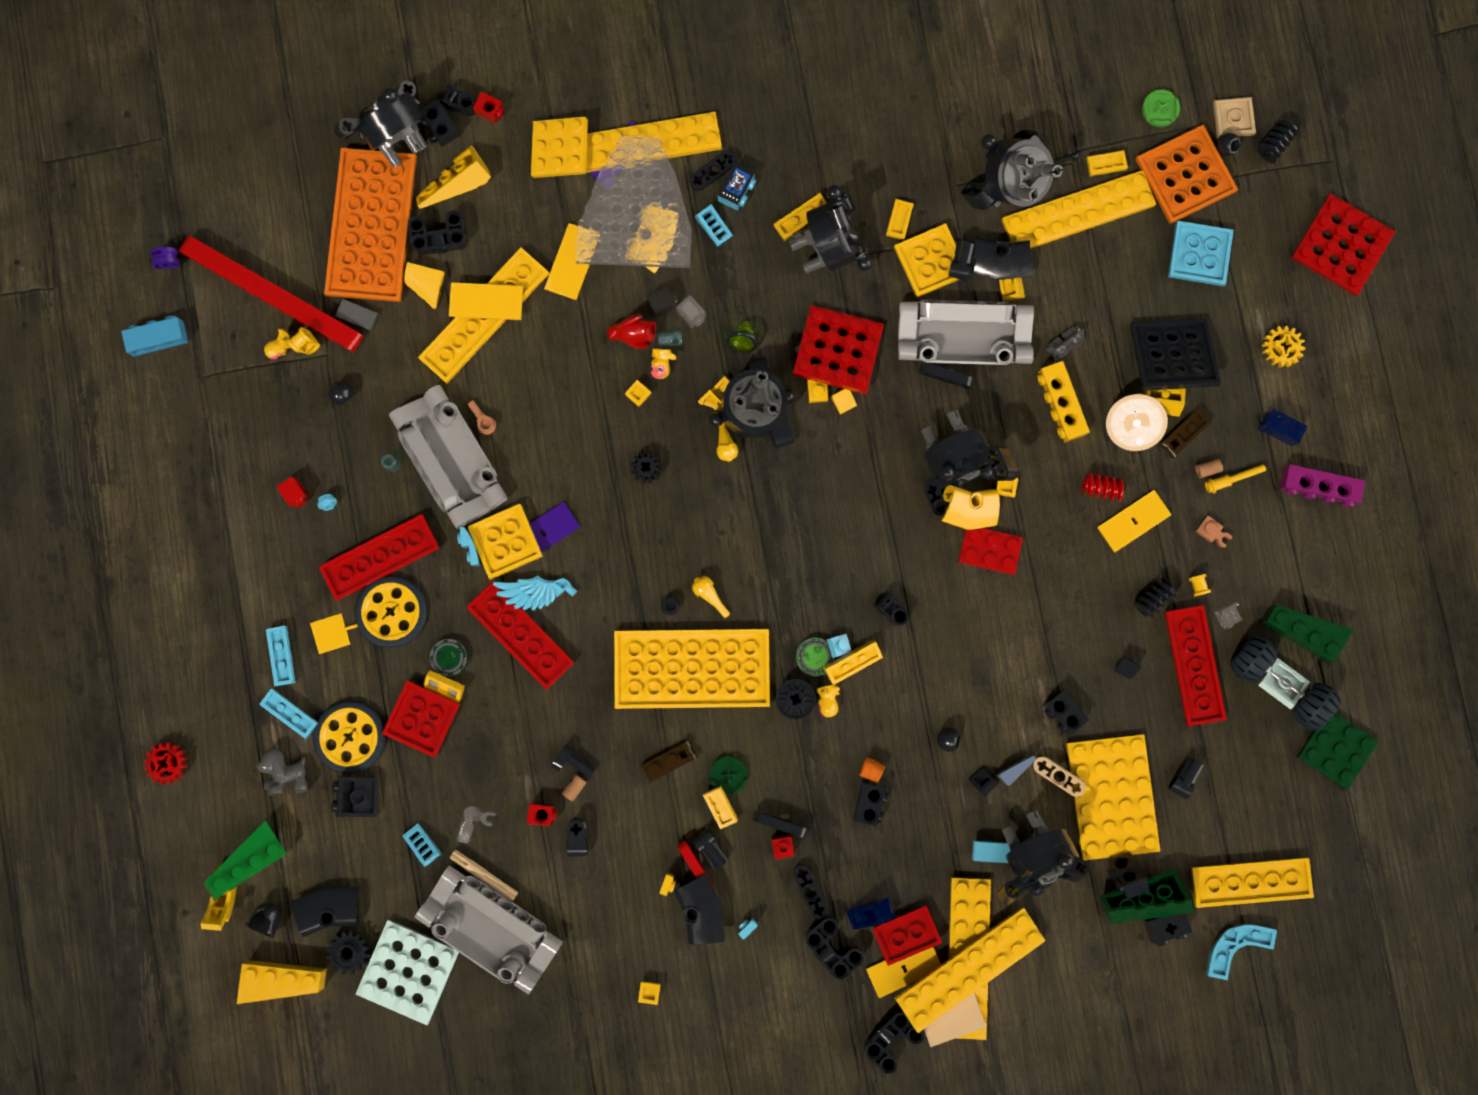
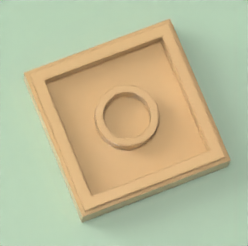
(1234, 116)

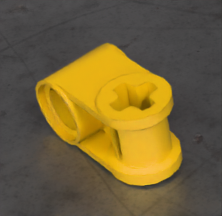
(303, 342)

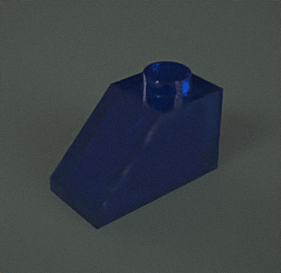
(871, 914)

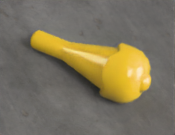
(726, 449)
(704, 588)

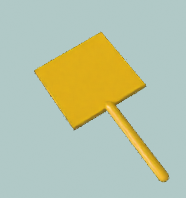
(332, 633)

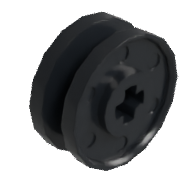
(805, 693)

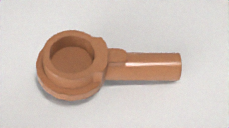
(485, 424)

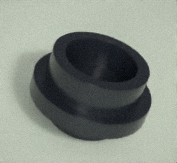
(670, 605)

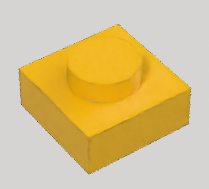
(638, 393)
(1007, 488)
(668, 884)
(649, 992)

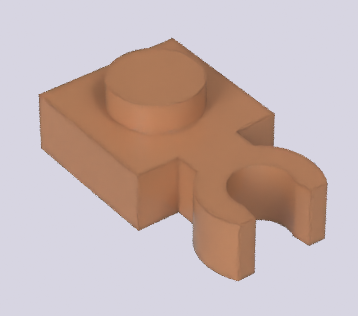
(1211, 530)

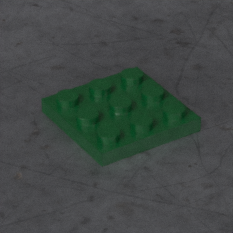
(1338, 751)

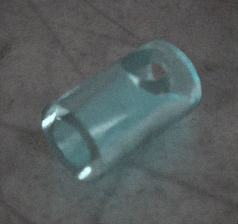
(670, 339)
(387, 459)

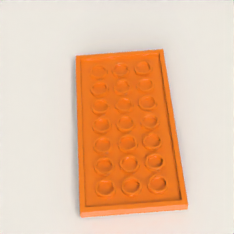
(370, 226)

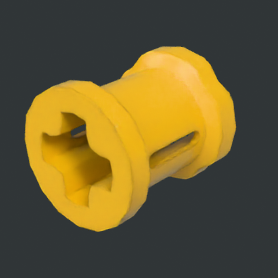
(1199, 585)

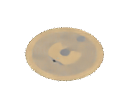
(1136, 422)

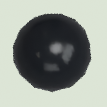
(1228, 144)
(340, 393)
(948, 739)

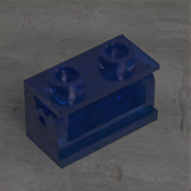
(1282, 427)

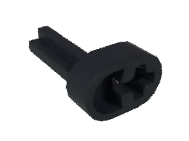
(567, 755)

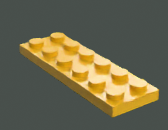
(1251, 882)

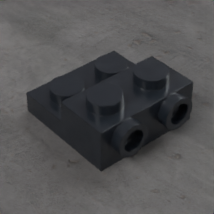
(355, 796)

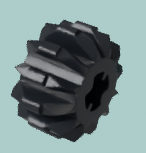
(639, 469)

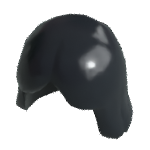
(263, 925)

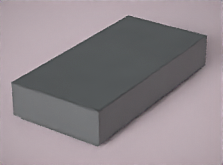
(356, 315)

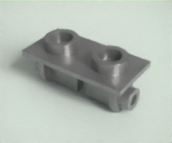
(1073, 338)

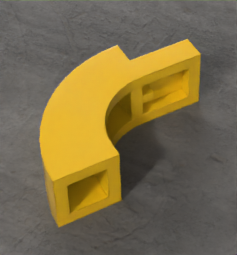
(219, 910)

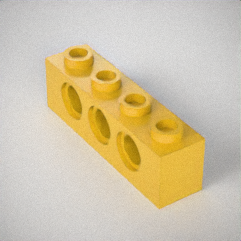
(1058, 373)

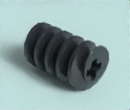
(1277, 140)
(1155, 598)

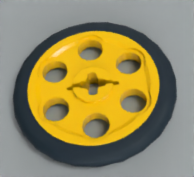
(385, 586)
(323, 733)

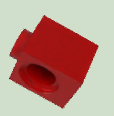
(483, 103)
(293, 492)
(533, 814)
(782, 847)

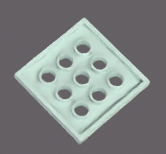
(376, 969)

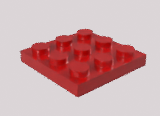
(421, 719)

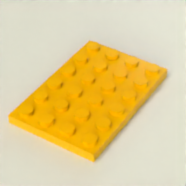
(1118, 802)

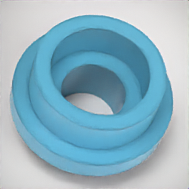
(326, 502)

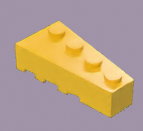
(277, 980)

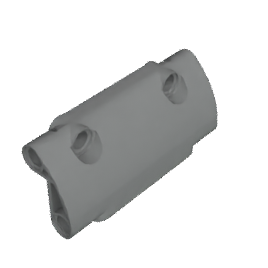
(965, 332)
(448, 457)
(489, 929)

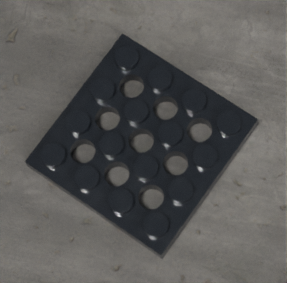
(1170, 379)

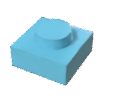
(839, 645)
(747, 927)

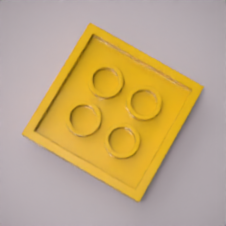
(559, 147)
(928, 259)
(505, 541)

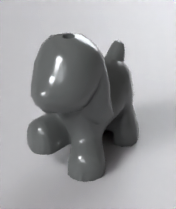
(274, 764)

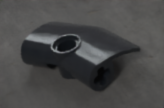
(1011, 265)
(338, 901)
(709, 923)

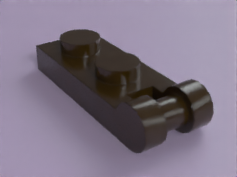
(1186, 432)
(668, 761)

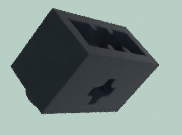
(1156, 928)

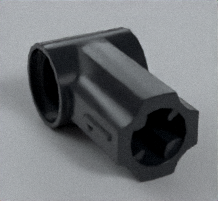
(961, 264)
(1184, 781)
(707, 844)

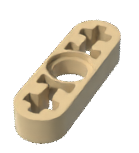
(1069, 789)

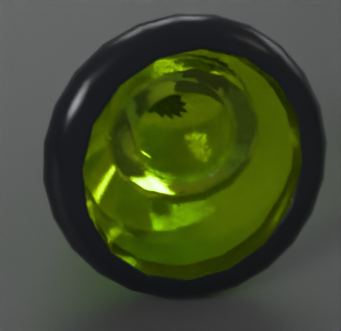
(742, 339)

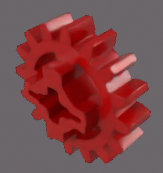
(157, 760)

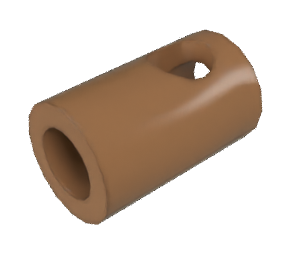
(1209, 468)
(574, 787)

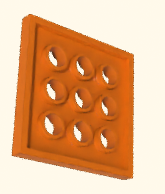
(1207, 154)

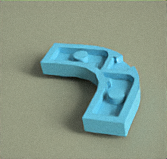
(1231, 941)

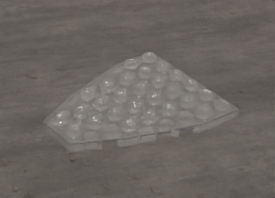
(635, 211)

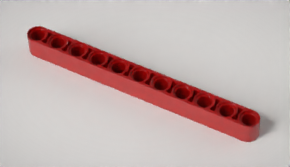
(271, 294)

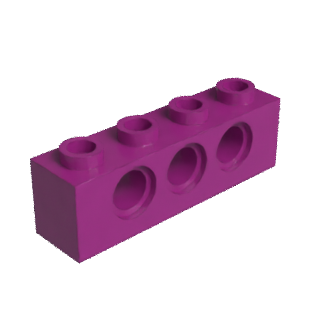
(1351, 487)

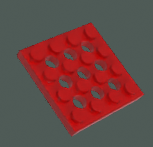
(1330, 247)
(854, 326)

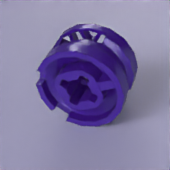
(164, 258)

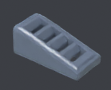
(1013, 771)

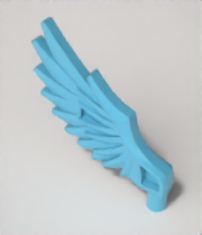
(534, 592)

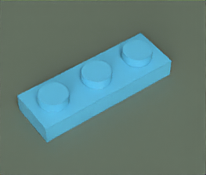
(280, 656)
(289, 713)

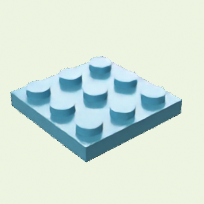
(1200, 253)

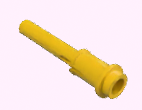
(1226, 480)

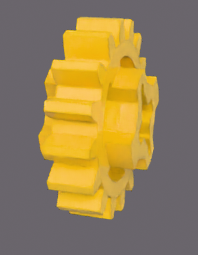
(1289, 341)

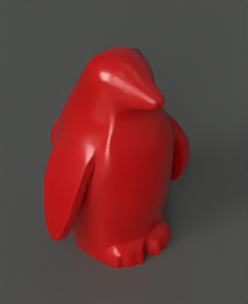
(633, 331)

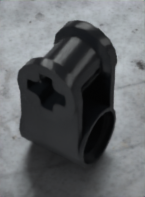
(456, 99)
(891, 608)
(577, 842)

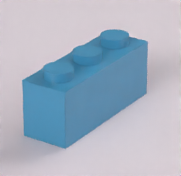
(154, 336)

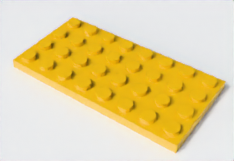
(692, 668)

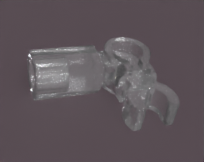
(466, 828)

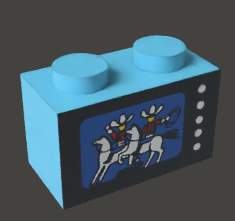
(737, 186)

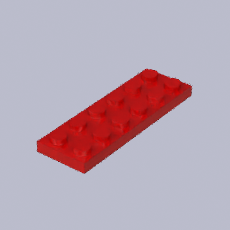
(379, 557)
(521, 636)
(1195, 666)

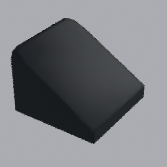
(1127, 668)
(983, 781)

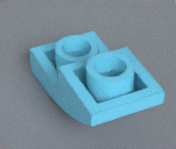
(466, 541)
(990, 851)

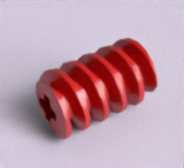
(1103, 486)

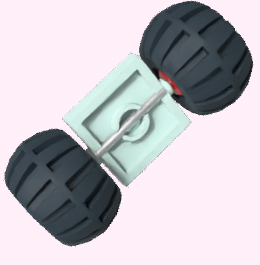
(1311, 708)

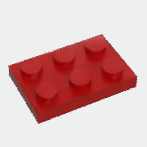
(990, 550)
(907, 935)

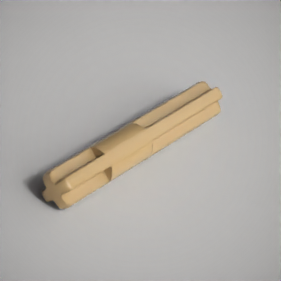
(482, 874)

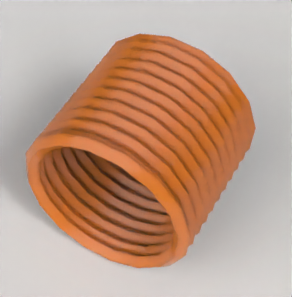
(872, 770)

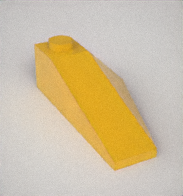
(462, 177)

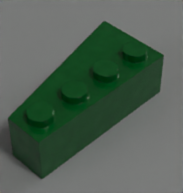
(1310, 633)
(1165, 898)

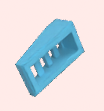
(710, 209)
(416, 849)

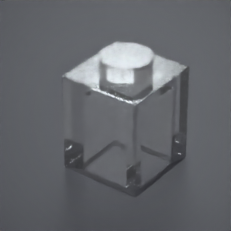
(691, 312)

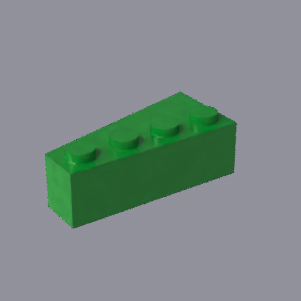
(249, 859)

